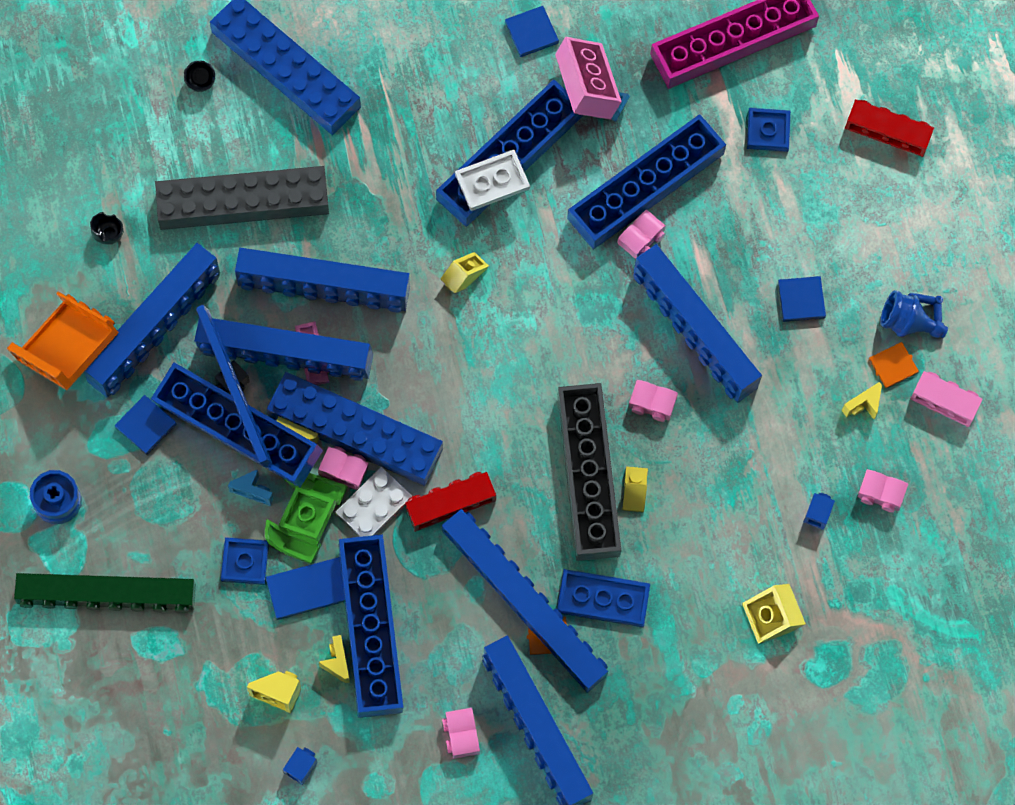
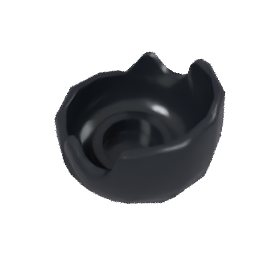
(199, 76)
(106, 228)

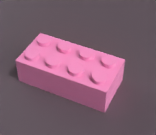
(588, 78)

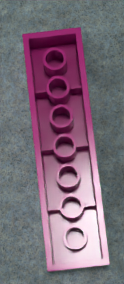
(730, 38)

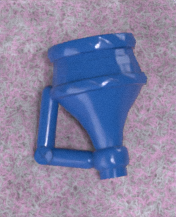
(906, 315)

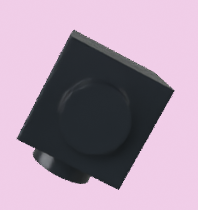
(242, 376)

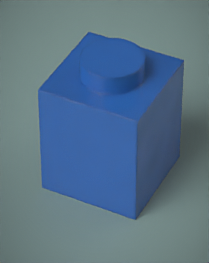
(819, 510)
(300, 765)

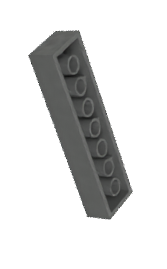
(241, 197)
(589, 472)

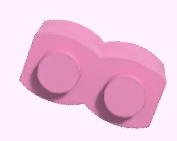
(642, 234)
(653, 400)
(343, 467)
(882, 490)
(462, 733)

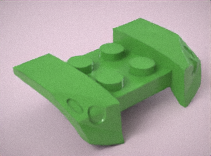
(305, 518)

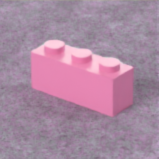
(946, 398)

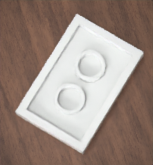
(492, 180)
(373, 504)

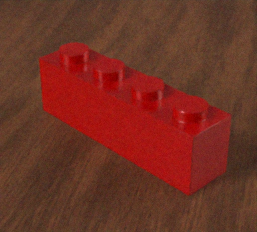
(889, 127)
(446, 502)

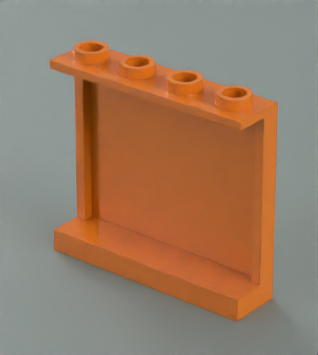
(66, 342)

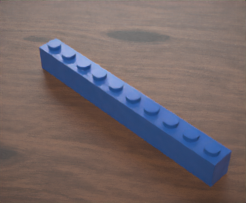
(524, 600)

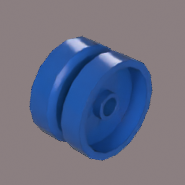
(66, 493)

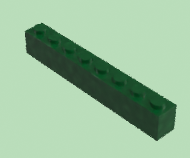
(105, 591)

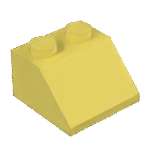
(773, 613)
(277, 690)

